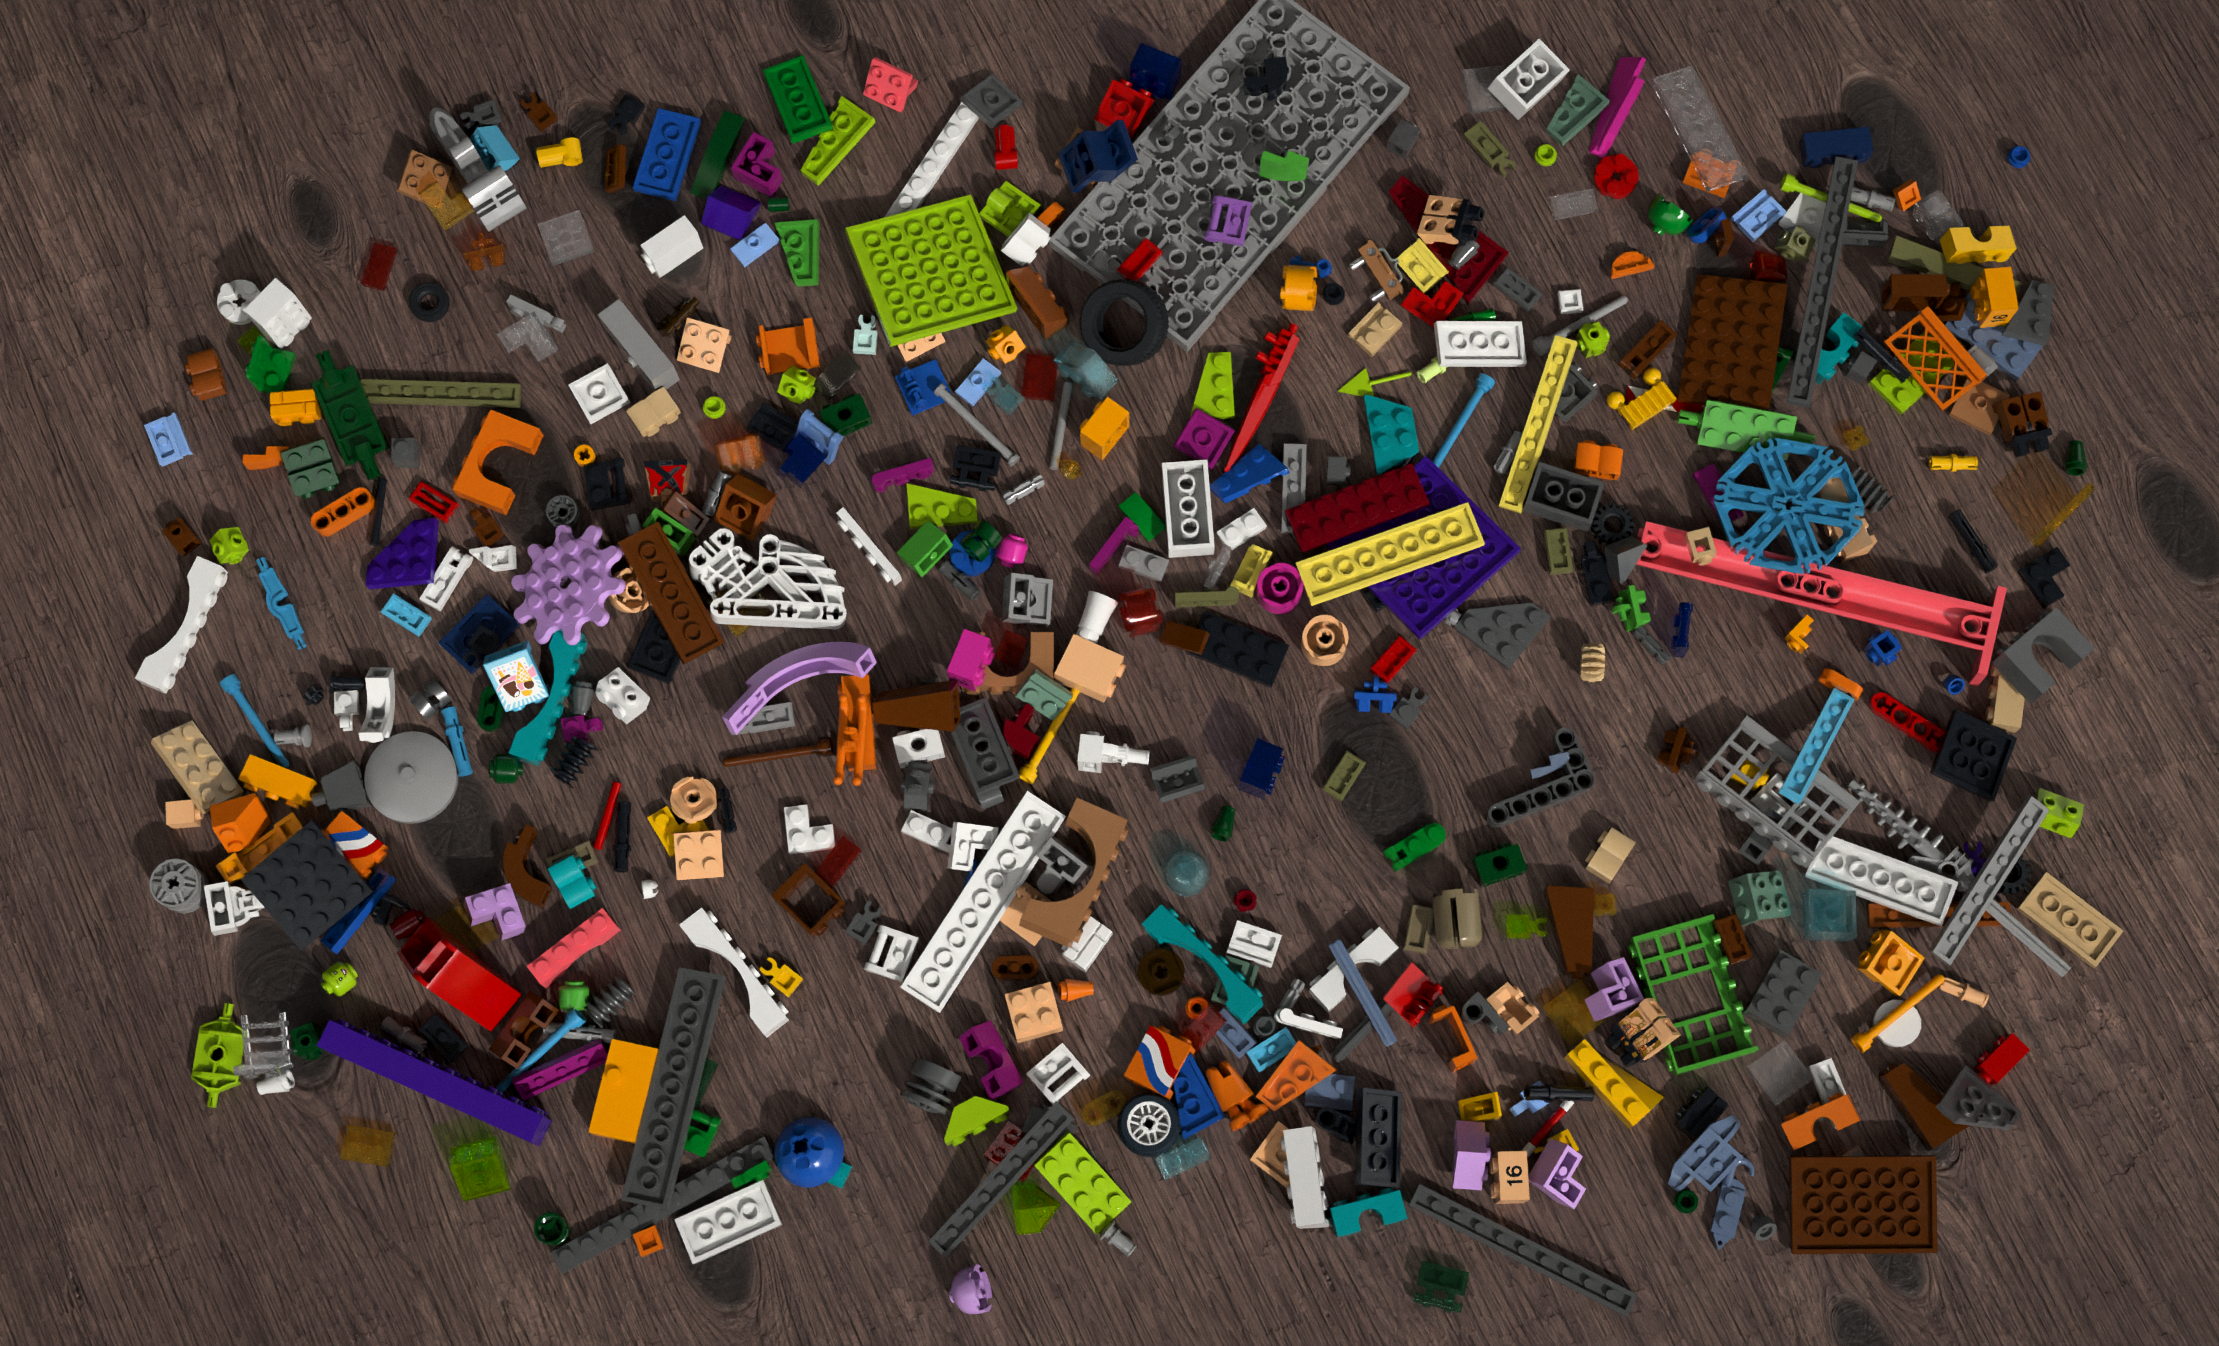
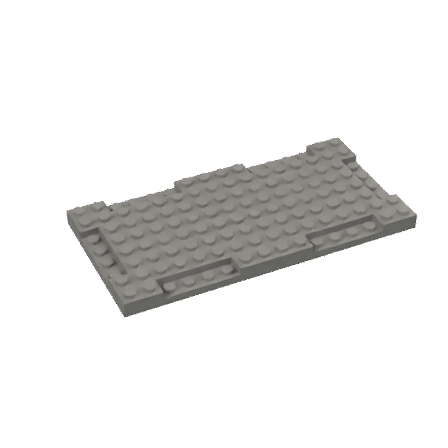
(1325, 113)

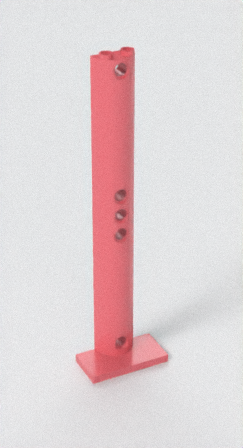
(1857, 595)

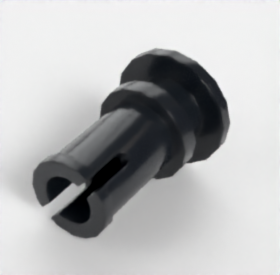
(346, 682)

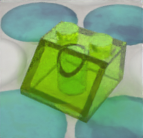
(479, 1168)

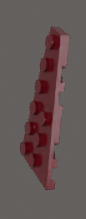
(1474, 273)

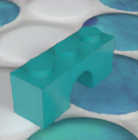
(1841, 336)
(1346, 1215)

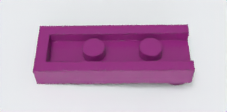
(1707, 481)
(1126, 527)

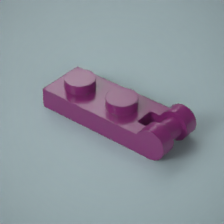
(902, 474)

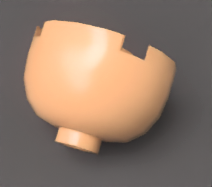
(632, 598)

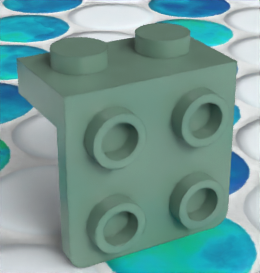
(1759, 897)

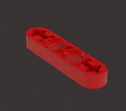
(1911, 719)

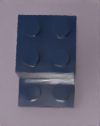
(1097, 156)

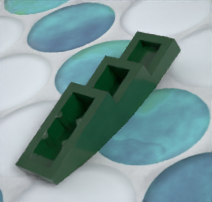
(718, 154)

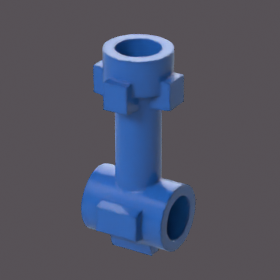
(1323, 266)

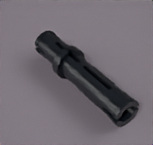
(1882, 355)
(1972, 540)
(622, 832)
(1550, 1093)

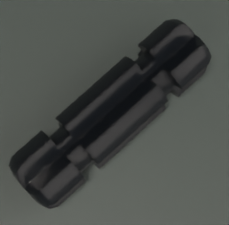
(726, 810)

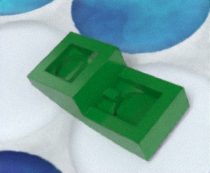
(1142, 515)

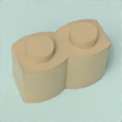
(654, 412)
(1610, 854)

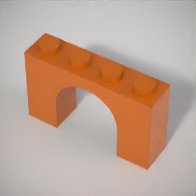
(495, 432)

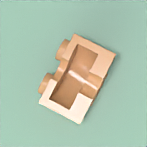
(1512, 1008)

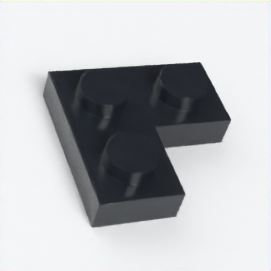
(2039, 576)

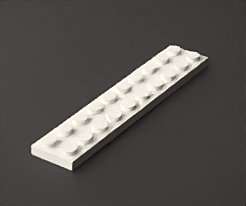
(982, 902)

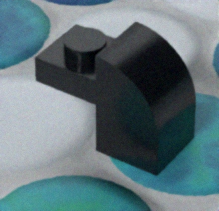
(1272, 82)

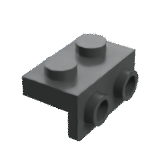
(1177, 779)

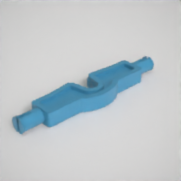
(275, 593)

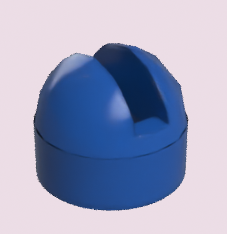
(1954, 684)

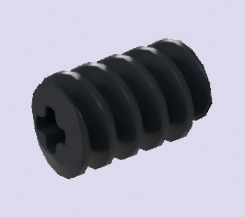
(573, 761)

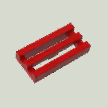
(448, 511)

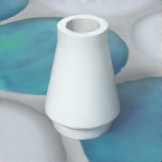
(276, 1084)

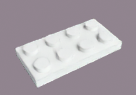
(1480, 344)
(728, 1222)

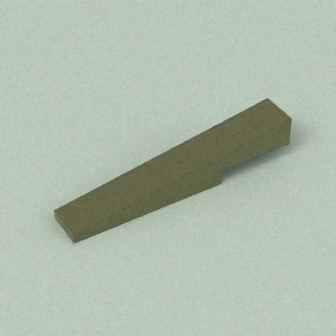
(1930, 261)

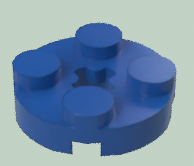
(963, 563)

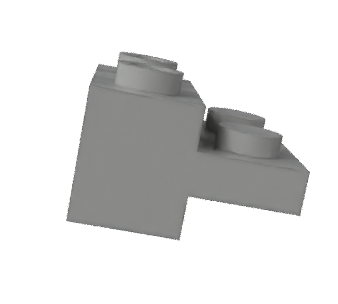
(1026, 599)

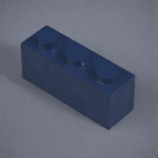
(1823, 147)

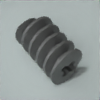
(1870, 491)
(609, 1001)

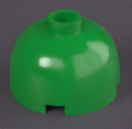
(1667, 217)

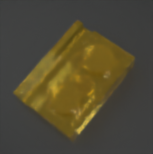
(367, 1146)

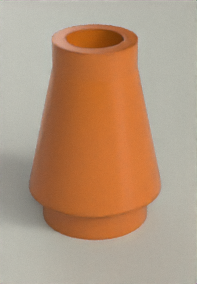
(1074, 989)

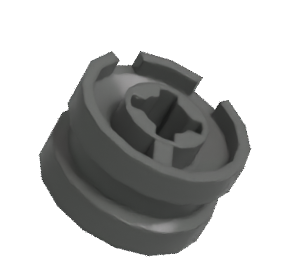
(554, 509)

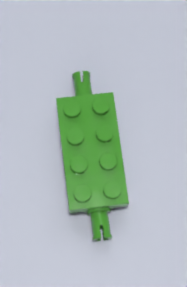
(1740, 426)

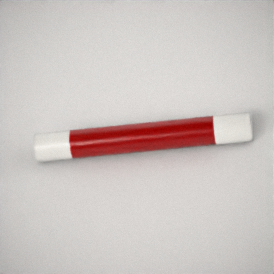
(1547, 1127)

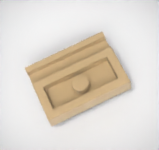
(1375, 329)

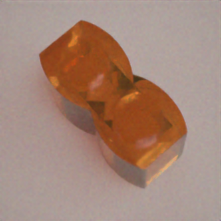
(740, 453)

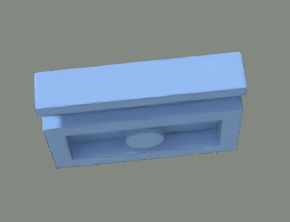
(1758, 215)
(168, 439)

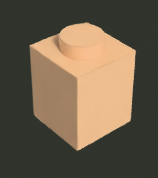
(182, 814)

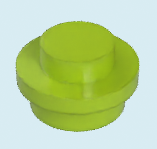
(1545, 155)
(714, 407)

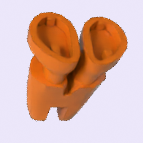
(1232, 1092)

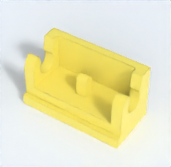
(1252, 565)

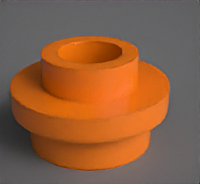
(1193, 1001)

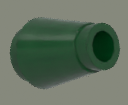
(2075, 460)
(1223, 825)

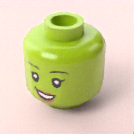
(339, 978)

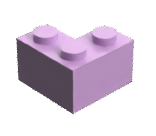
(496, 905)
(1616, 990)
(1470, 1155)
(1554, 1172)

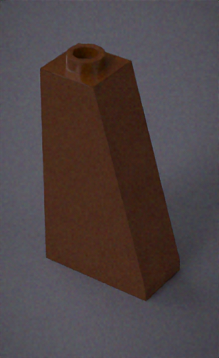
(921, 706)
(1572, 925)
(1918, 1104)

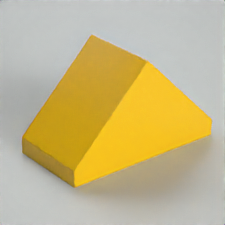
(1480, 1108)

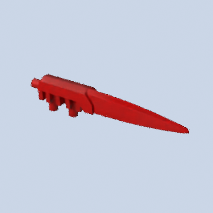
(1273, 371)

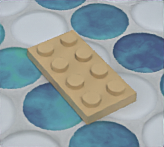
(196, 766)
(2070, 920)

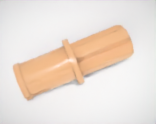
(1964, 992)

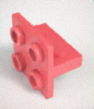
(889, 84)

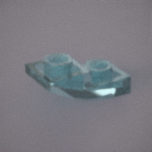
(1182, 1158)

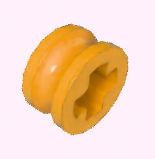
(582, 449)

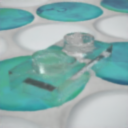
(1573, 204)

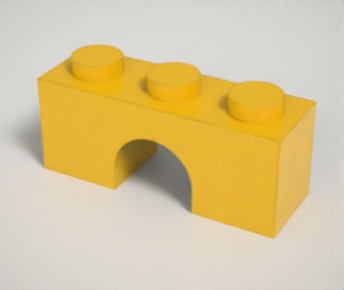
(1994, 245)

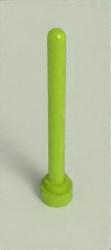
(1791, 184)

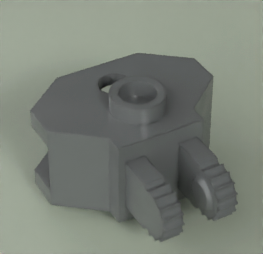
(917, 786)

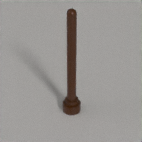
(822, 747)

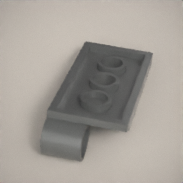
(986, 768)

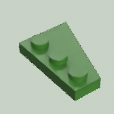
(801, 248)

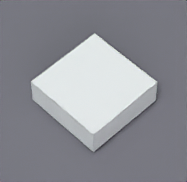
(1570, 301)

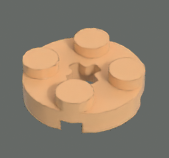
(692, 811)

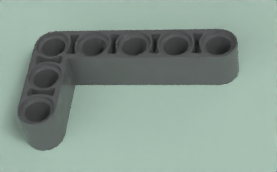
(1549, 789)

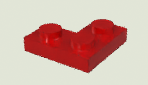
(1433, 309)

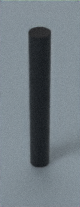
(378, 512)

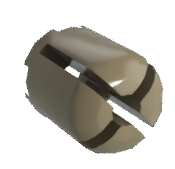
(1446, 918)

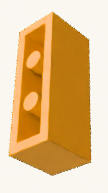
(277, 782)

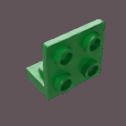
(269, 367)

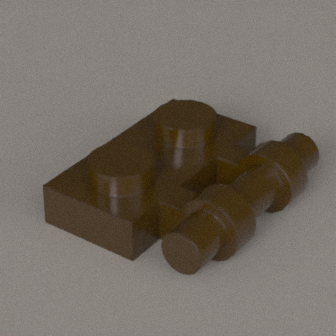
(673, 322)

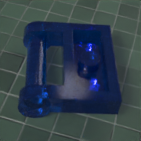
(1681, 621)

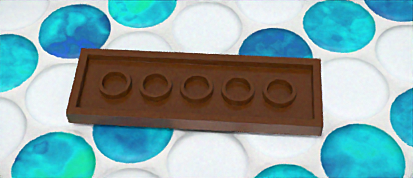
(670, 593)

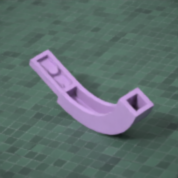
(793, 667)

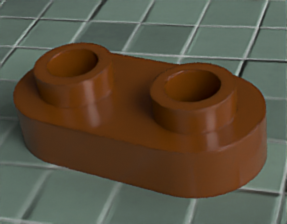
(1015, 968)

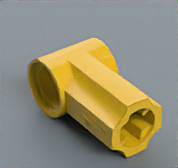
(565, 153)

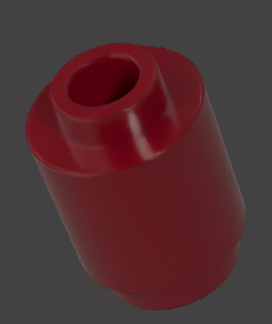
(407, 923)

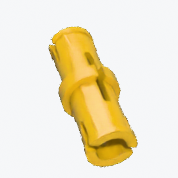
(1953, 462)

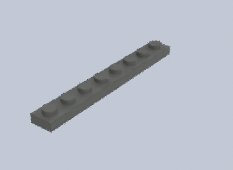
(1001, 1179)

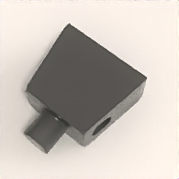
(343, 790)

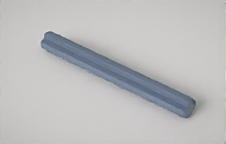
(1362, 992)

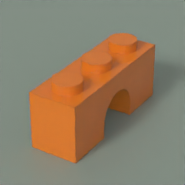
(1800, 1128)

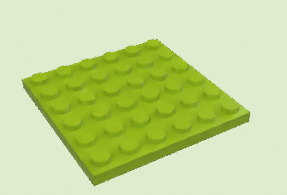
(930, 270)

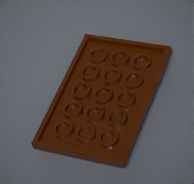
(1732, 341)
(1863, 1204)

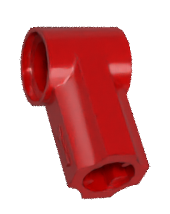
(1005, 148)

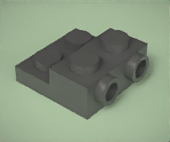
(1575, 393)

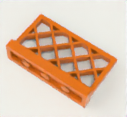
(1953, 350)

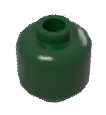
(505, 769)

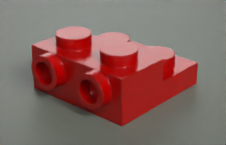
(1124, 104)

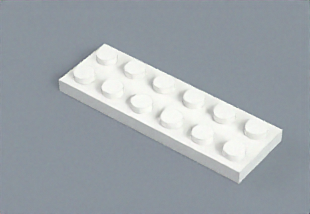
(1883, 880)

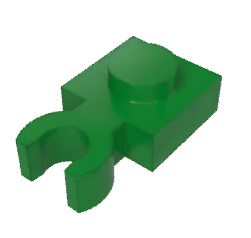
(757, 1173)

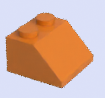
(239, 822)

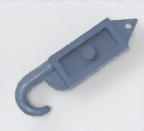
(1729, 1206)

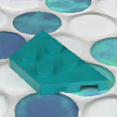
(1391, 432)

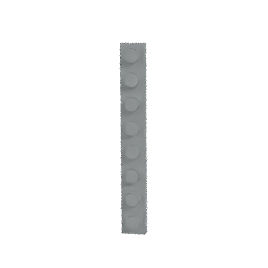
(1988, 880)

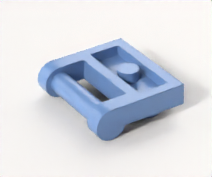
(812, 428)

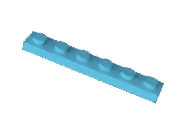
(1816, 746)

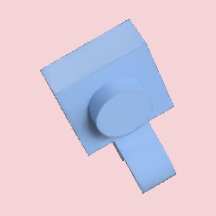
(1533, 1105)

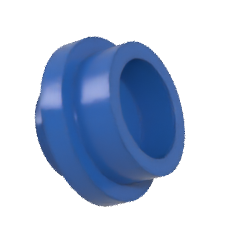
(2018, 157)

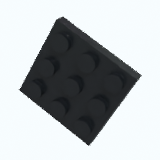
(1973, 755)

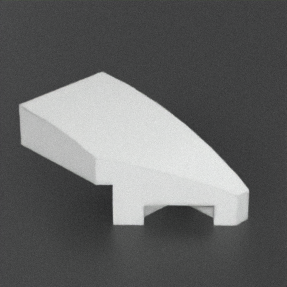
(496, 558)

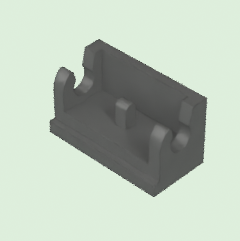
(1865, 234)

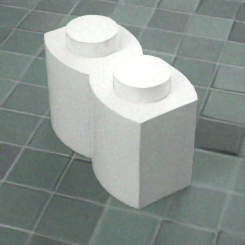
(1026, 240)

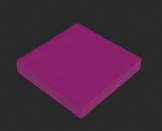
(1204, 438)

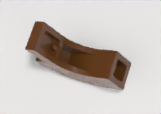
(516, 871)

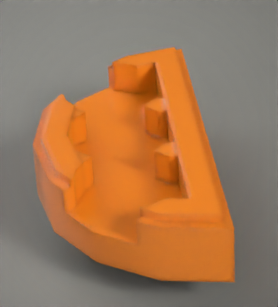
(1630, 263)

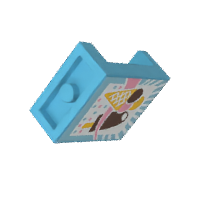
(516, 677)

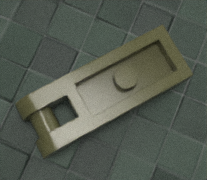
(1207, 597)

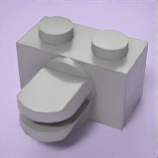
(1062, 865)

